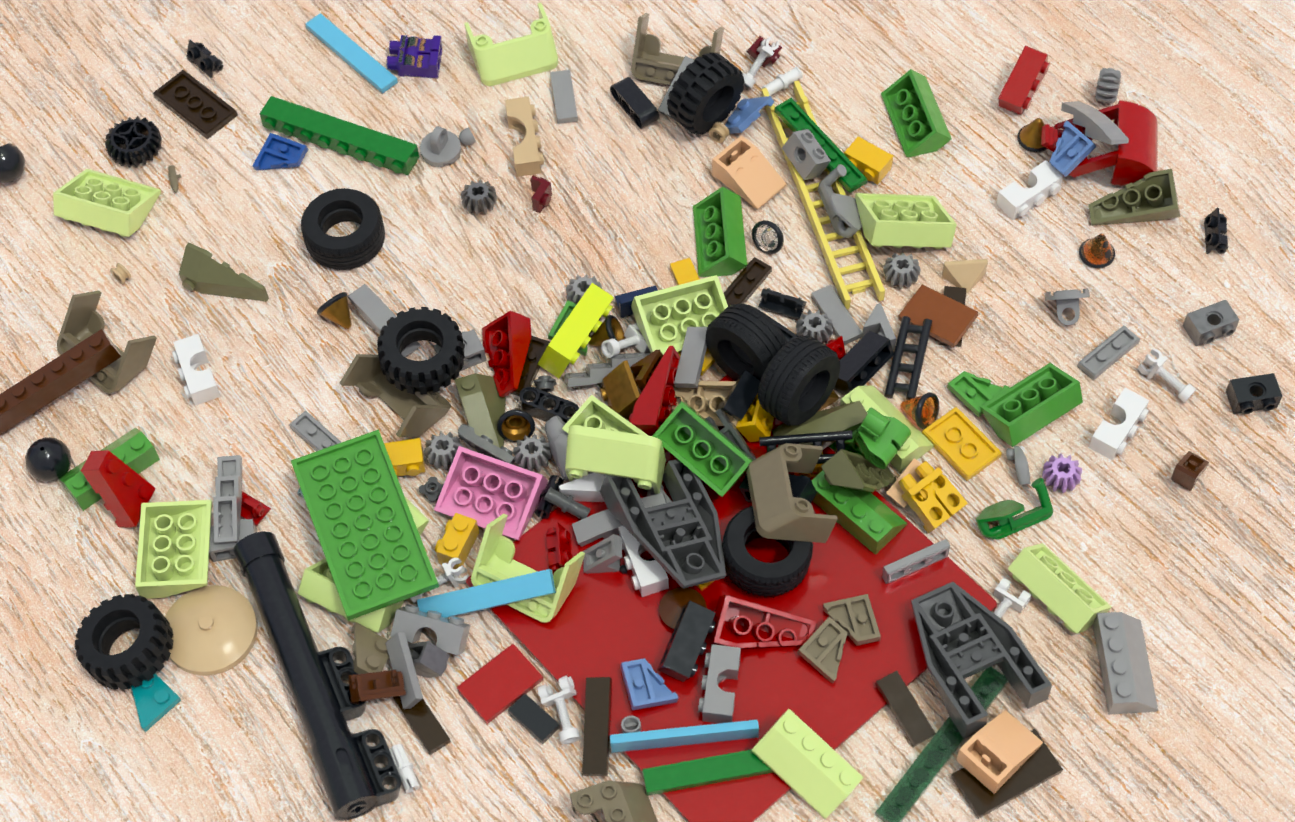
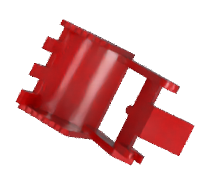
(1131, 159)

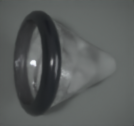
(768, 236)

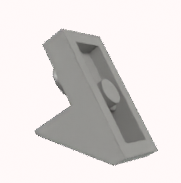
(879, 324)
(603, 556)

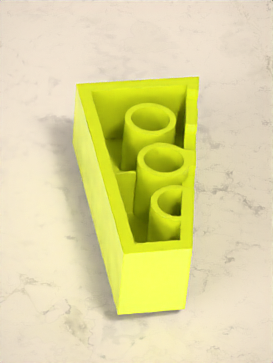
(576, 330)

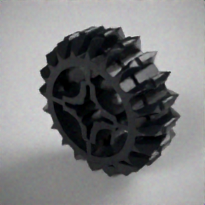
(131, 138)

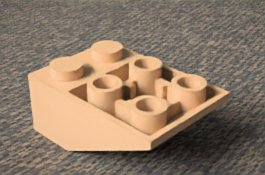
(747, 172)
(998, 750)

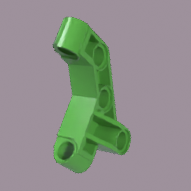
(877, 438)

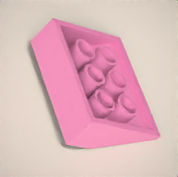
(488, 488)

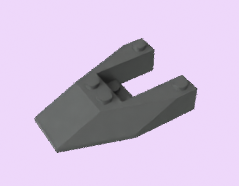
(676, 534)
(964, 639)

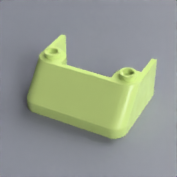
(514, 57)
(615, 455)
(497, 563)

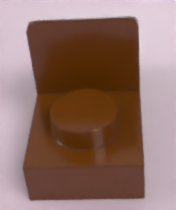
(645, 367)
(1188, 470)

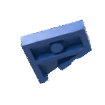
(279, 153)

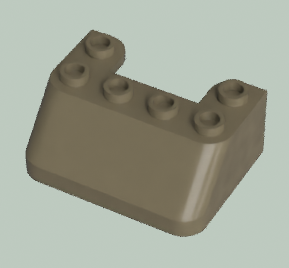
(617, 800)

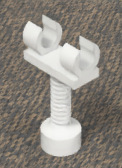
(765, 51)
(633, 337)
(1156, 367)
(449, 575)
(1008, 600)
(568, 734)

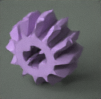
(1062, 473)

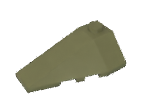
(1142, 201)
(210, 277)
(481, 405)
(829, 420)
(856, 473)

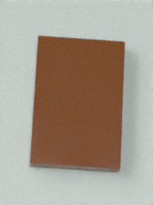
(948, 316)

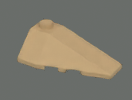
(706, 398)

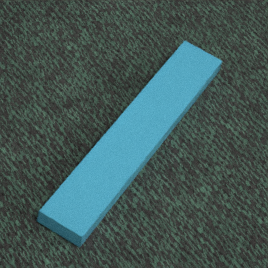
(351, 53)
(490, 594)
(684, 736)

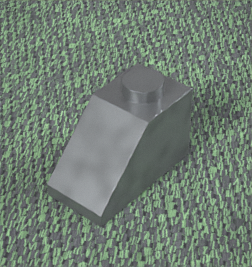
(428, 659)

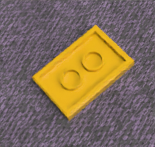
(961, 443)

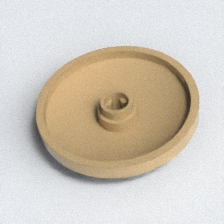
(211, 630)

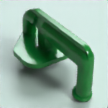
(1005, 510)

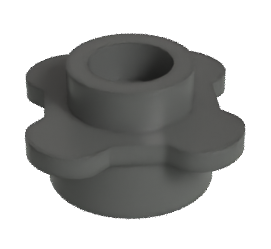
(545, 383)
(431, 495)

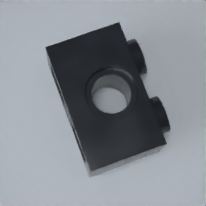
(1263, 386)

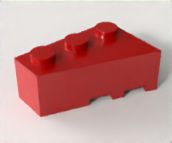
(1024, 80)
(118, 486)

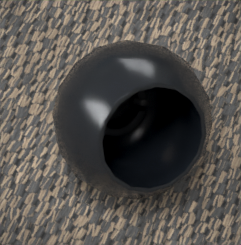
(11, 163)
(48, 459)

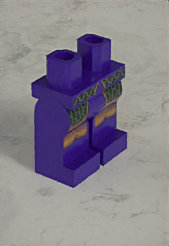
(416, 56)

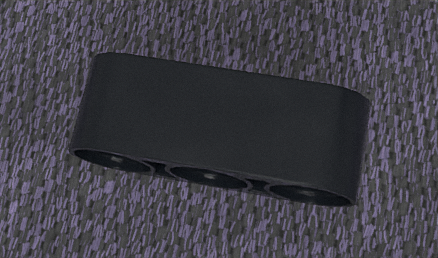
(634, 102)
(545, 400)

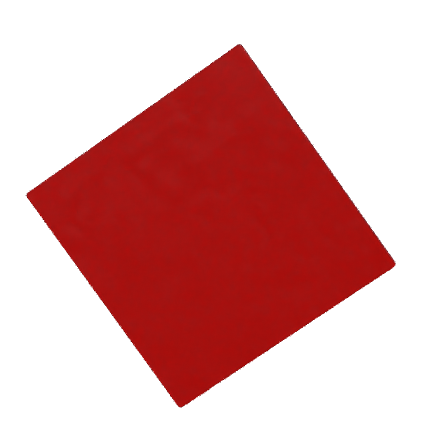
(613, 624)

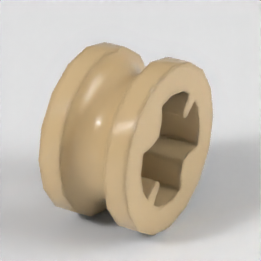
(719, 132)
(120, 273)

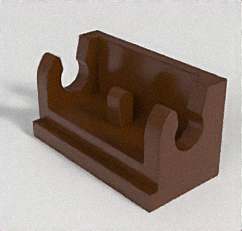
(376, 685)

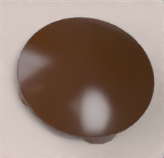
(673, 603)

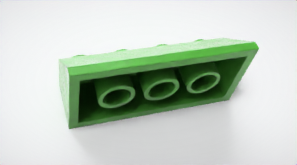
(915, 115)
(719, 234)
(1032, 404)
(130, 448)
(703, 448)
(858, 513)

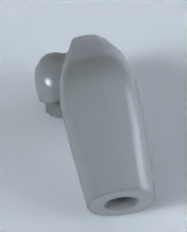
(1021, 464)

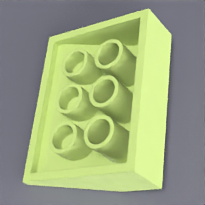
(105, 202)
(905, 220)
(668, 312)
(173, 547)

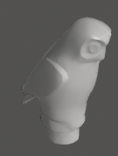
(558, 443)

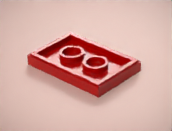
(500, 683)

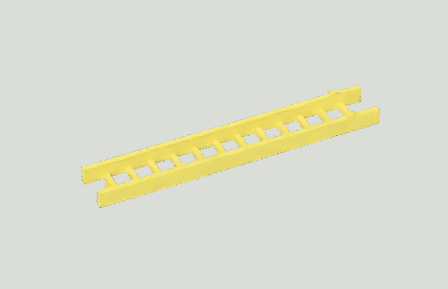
(816, 222)

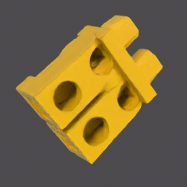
(931, 498)

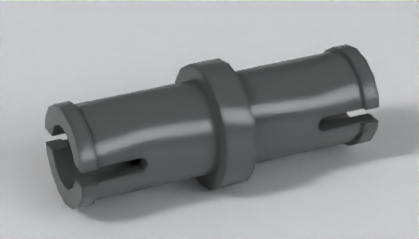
(566, 503)

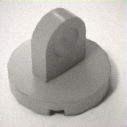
(440, 147)
(1067, 299)

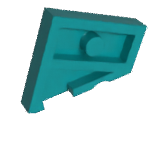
(153, 701)

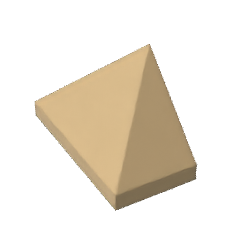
(965, 272)

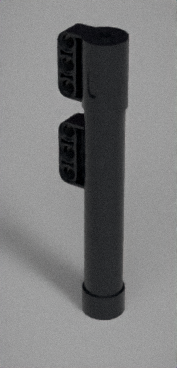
(317, 688)

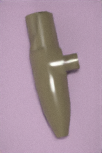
(173, 178)

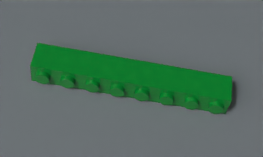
(339, 135)

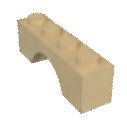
(526, 154)

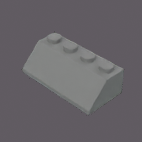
(1124, 664)

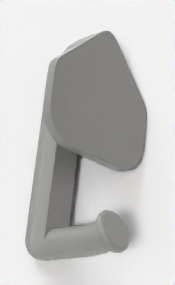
(839, 207)

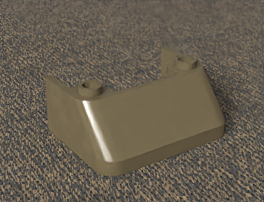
(659, 67)
(82, 322)
(416, 410)
(774, 507)

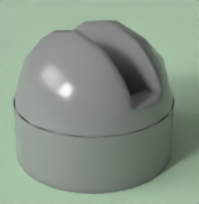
(466, 137)
(631, 724)

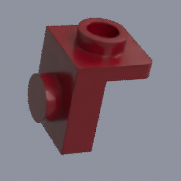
(752, 51)
(542, 193)

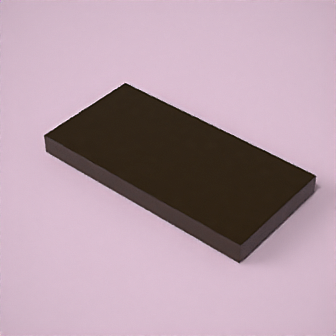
(195, 104)
(1033, 772)

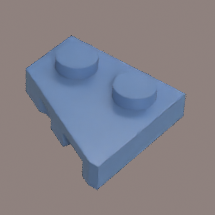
(747, 112)
(1070, 149)
(645, 686)

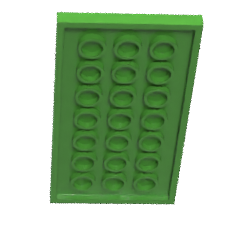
(364, 525)

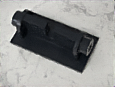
(203, 59)
(1215, 227)
(782, 303)

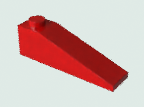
(507, 346)
(657, 396)
(754, 625)

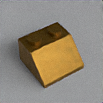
(620, 390)

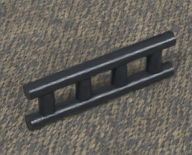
(915, 369)
(816, 438)

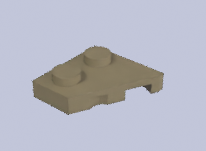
(855, 617)
(825, 648)

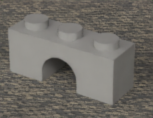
(450, 633)
(722, 665)

